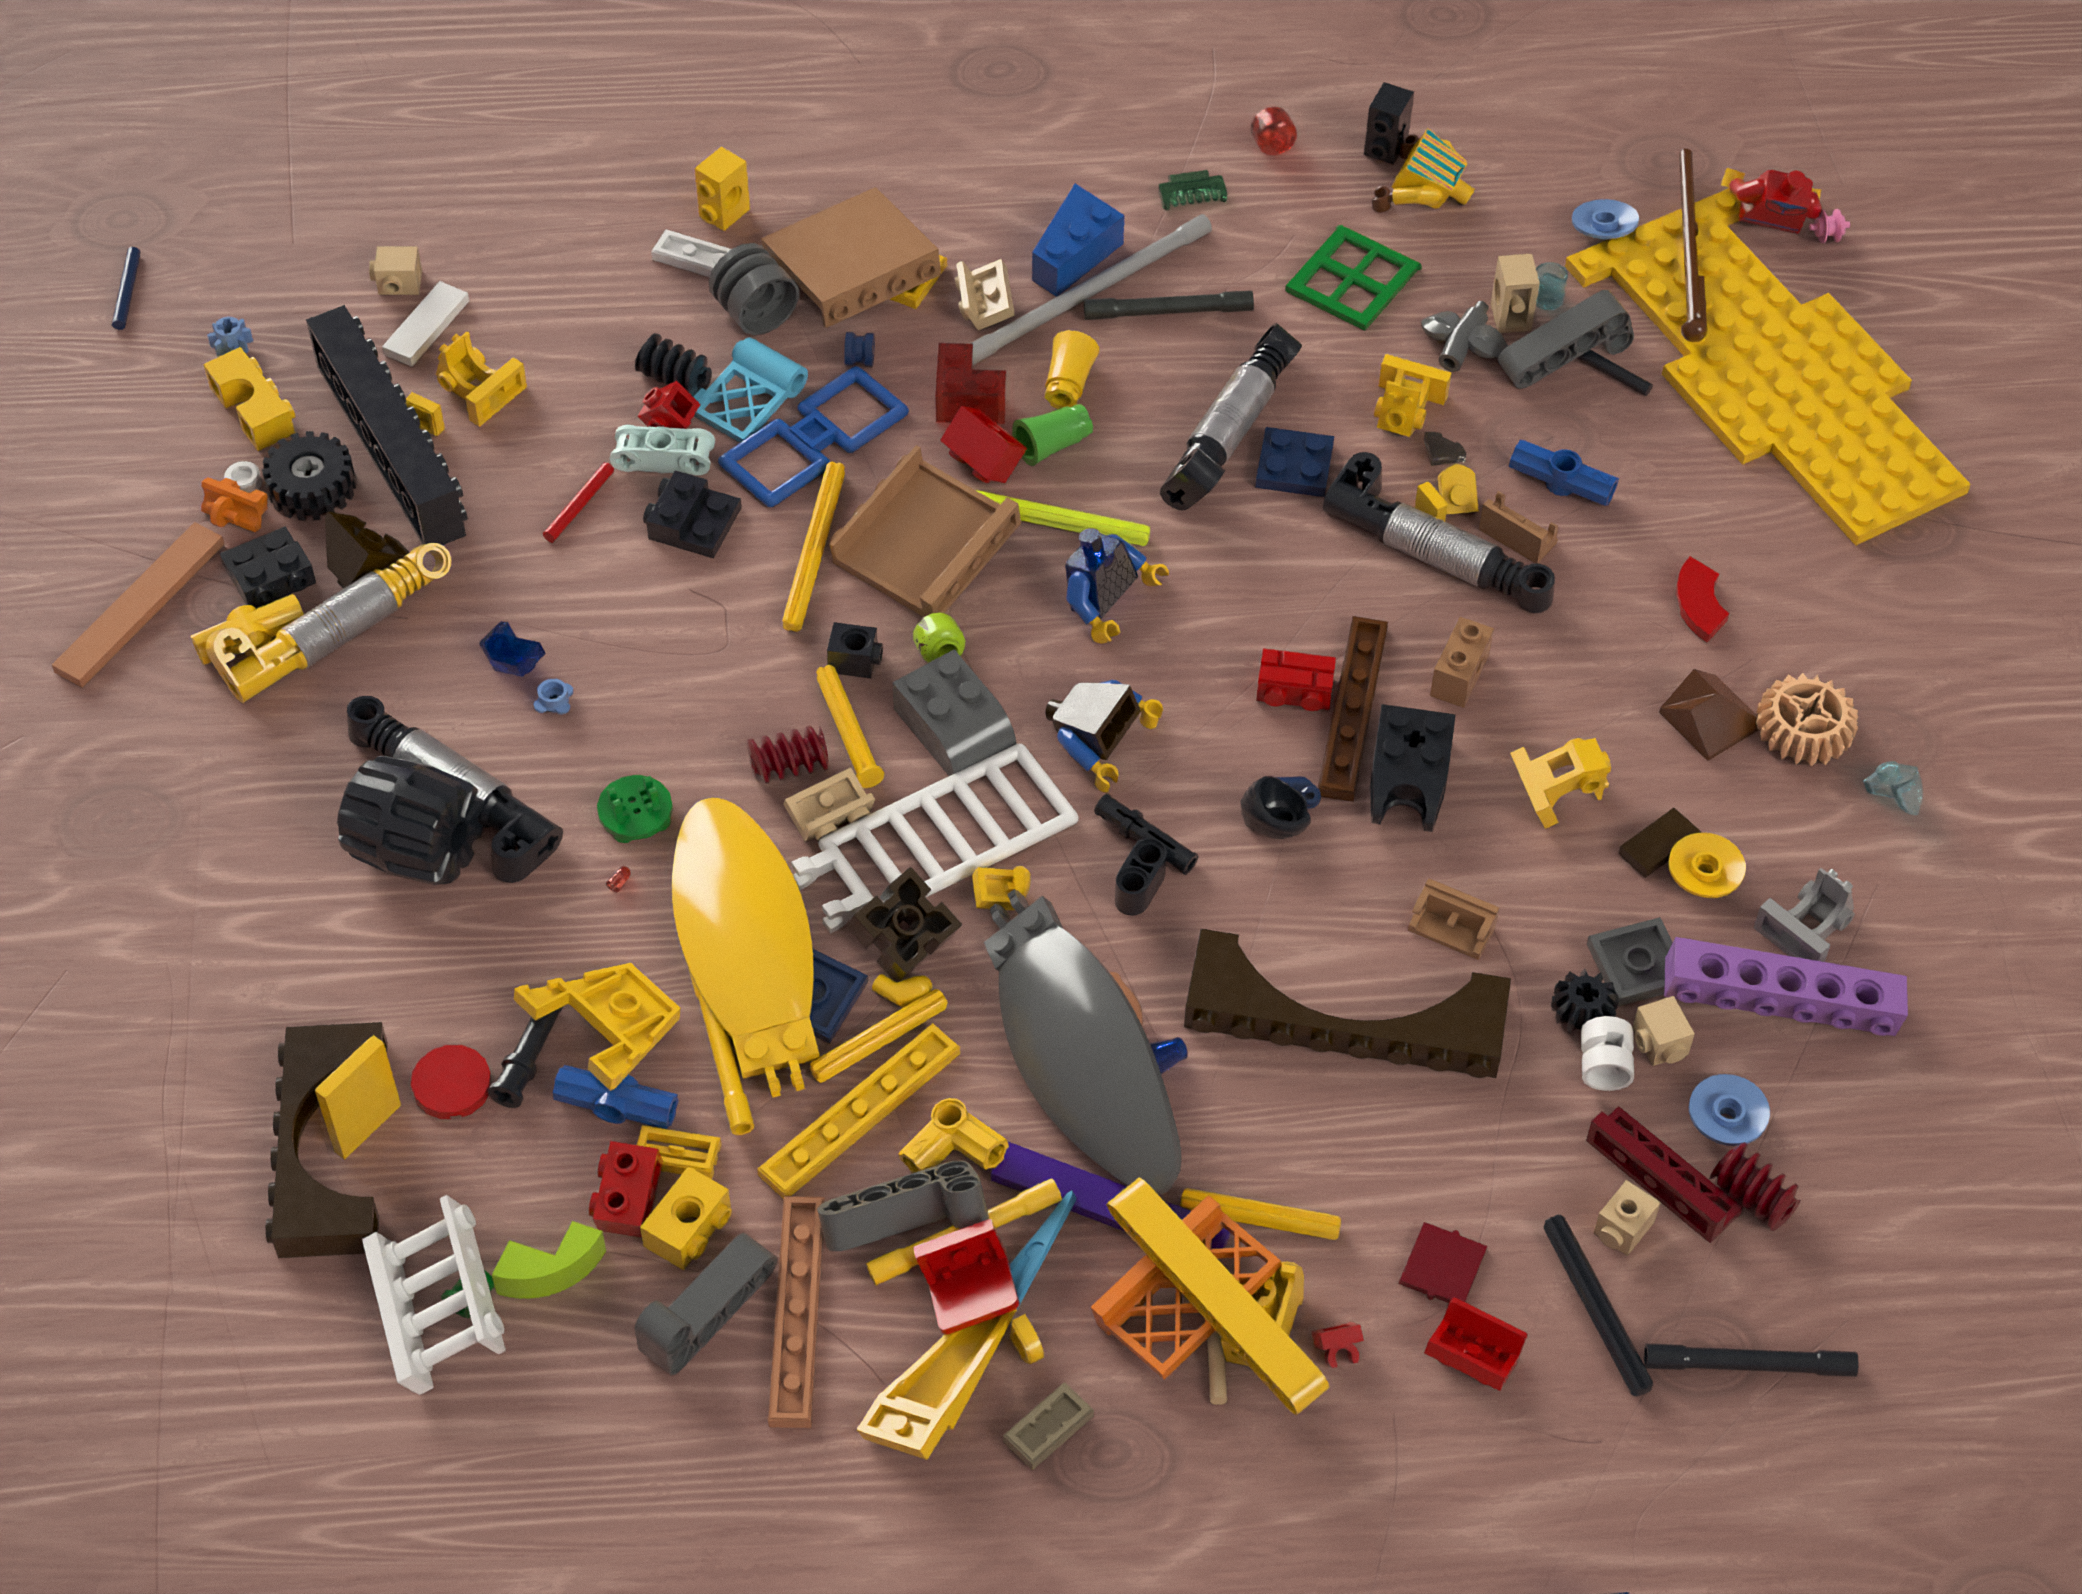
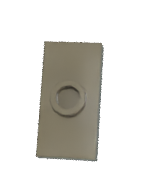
(1048, 1426)

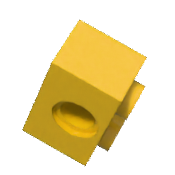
(722, 188)
(689, 1197)

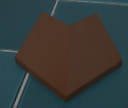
(1708, 714)

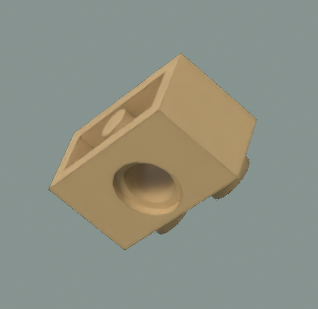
(1515, 293)

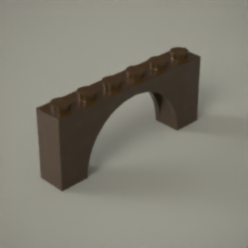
(307, 1215)

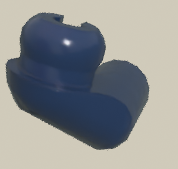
(1306, 788)

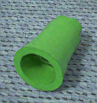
(1051, 432)

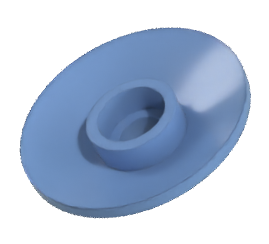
(1605, 219)
(1729, 1096)

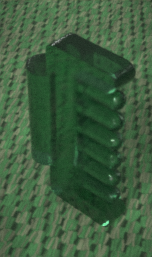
(1189, 184)

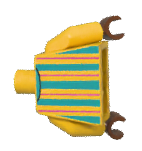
(1427, 176)

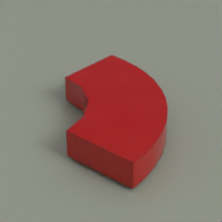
(1697, 599)

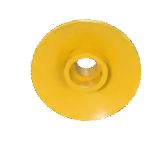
(1711, 854)

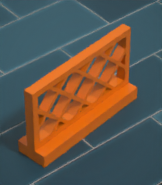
(1145, 1279)

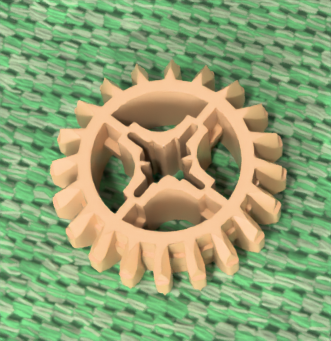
(1807, 719)

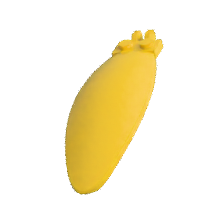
(746, 938)

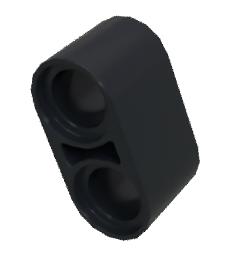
(1140, 876)

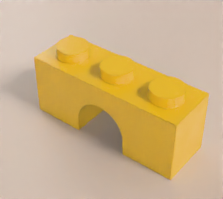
(263, 414)

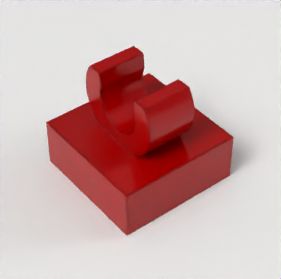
(1337, 1338)

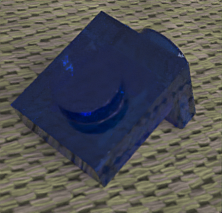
(509, 652)

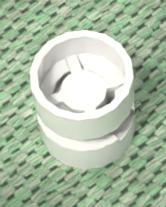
(1607, 1053)

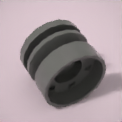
(753, 289)

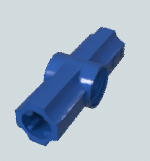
(1563, 472)
(624, 1102)

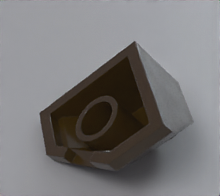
(357, 550)

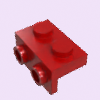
(1476, 1344)

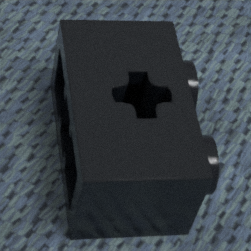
(1388, 122)

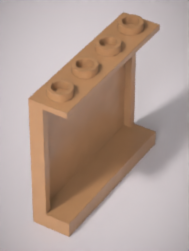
(854, 255)
(923, 536)

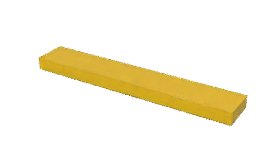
(858, 1111)

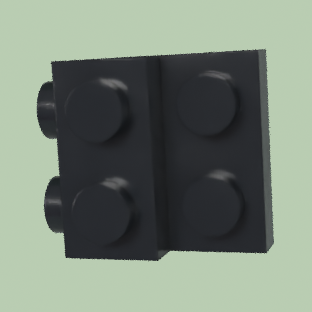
(691, 515)
(268, 568)

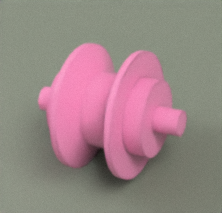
(1829, 226)

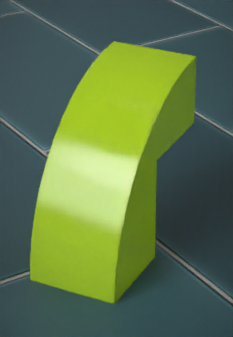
(537, 1274)

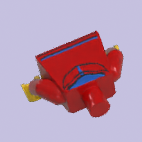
(1775, 199)

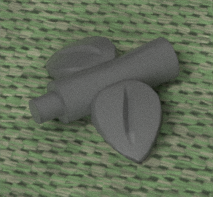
(1464, 334)

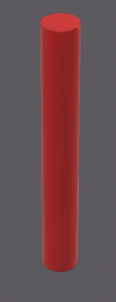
(578, 502)

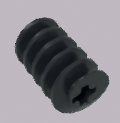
(672, 364)

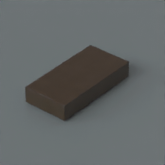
(1653, 844)

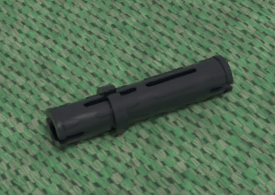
(1135, 826)

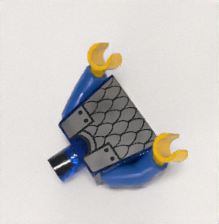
(1101, 574)

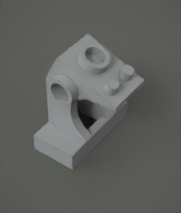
(1825, 900)

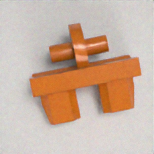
(229, 504)

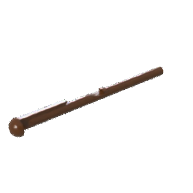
(1696, 325)

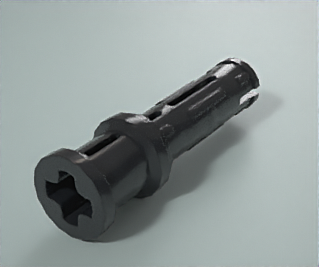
(520, 1065)

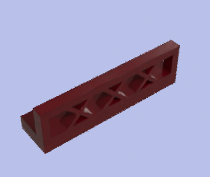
(1660, 1179)

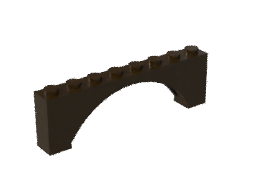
(1453, 1035)

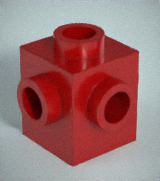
(668, 407)

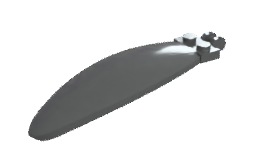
(1082, 1046)

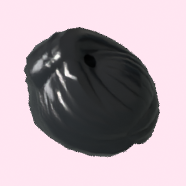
(1274, 808)

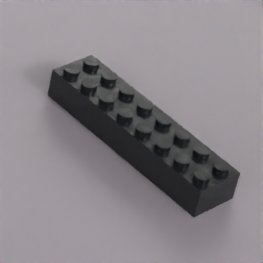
(387, 427)

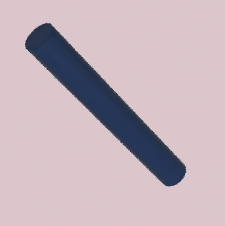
(126, 288)

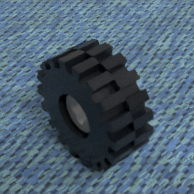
(315, 494)

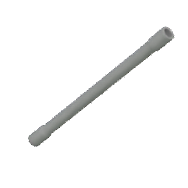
(1182, 236)

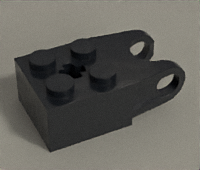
(1411, 762)

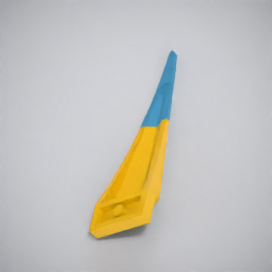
(938, 1385)

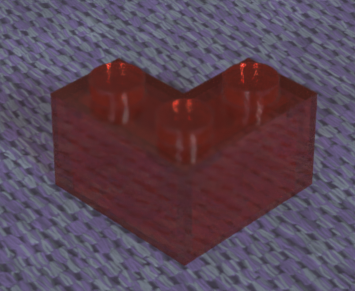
(962, 385)

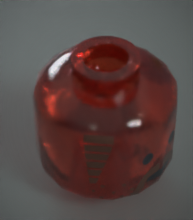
(1273, 131)

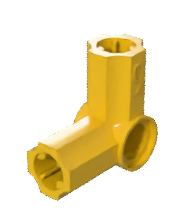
(940, 1138)

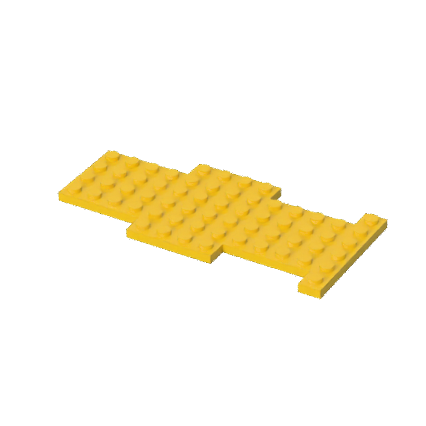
(1781, 372)

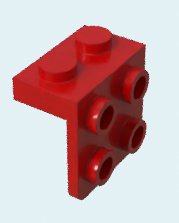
(968, 1276)

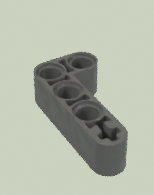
(1567, 337)
(904, 1204)
(680, 1331)

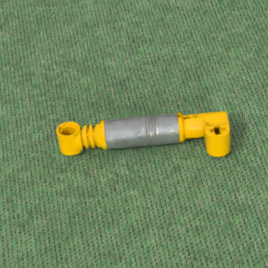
(320, 631)

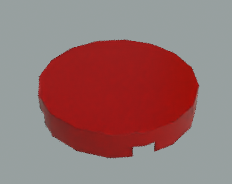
(451, 1081)

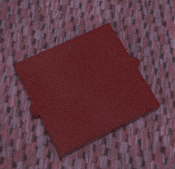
(1442, 1264)

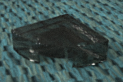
(1443, 450)

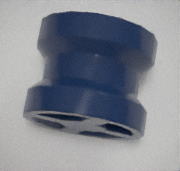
(859, 349)

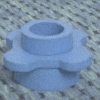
(553, 689)

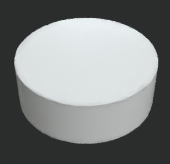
(245, 474)

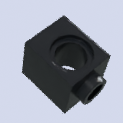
(854, 650)

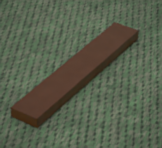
(1352, 709)

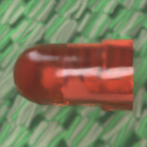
(619, 878)

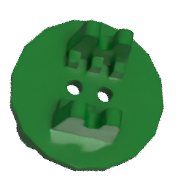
(618, 813)

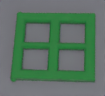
(1321, 259)

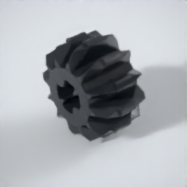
(1583, 999)

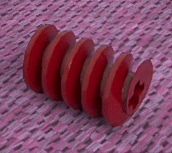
(788, 754)
(1756, 1186)

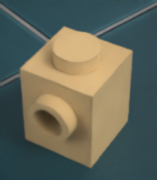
(396, 270)
(1663, 1031)
(1626, 1218)

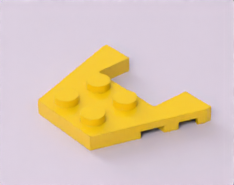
(618, 1005)

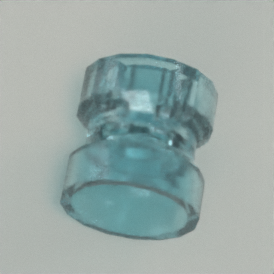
(1552, 285)

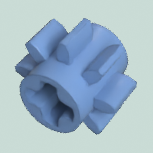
(229, 335)

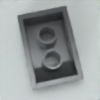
(952, 713)

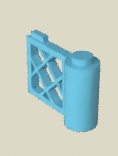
(768, 374)

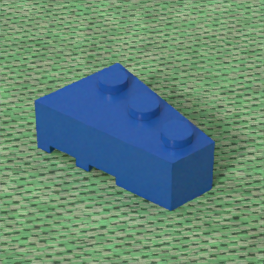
(1076, 240)

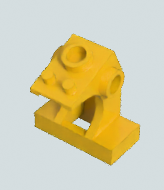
(463, 363)
(1405, 400)
(1544, 789)

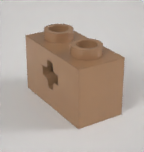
(1461, 662)

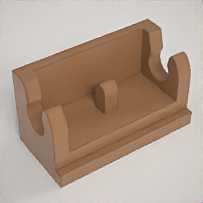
(1516, 531)
(1453, 919)

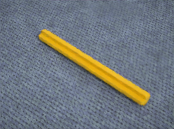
(813, 547)

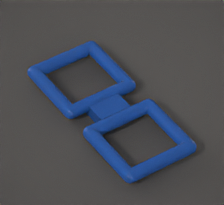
(812, 436)

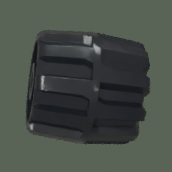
(410, 820)

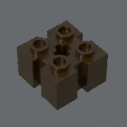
(907, 902)

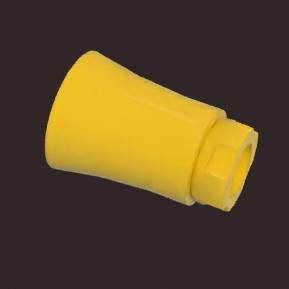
(1070, 365)

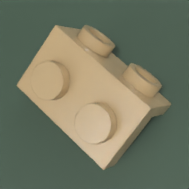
(984, 294)
(829, 805)

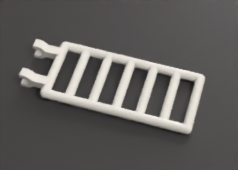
(831, 857)

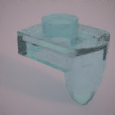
(1897, 782)

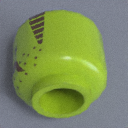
(937, 636)

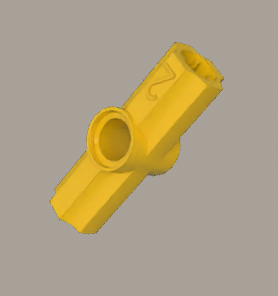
(257, 624)

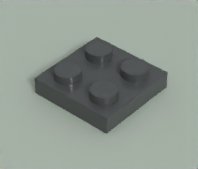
(1633, 959)

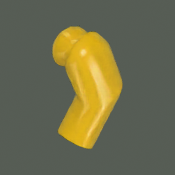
(902, 992)

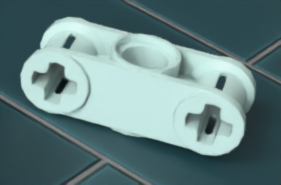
(662, 449)

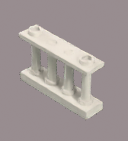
(395, 1296)

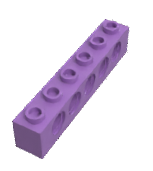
(1786, 986)

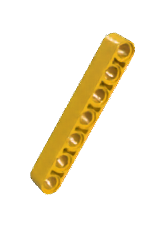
(1218, 1296)

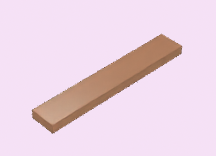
(138, 605)
(796, 1314)

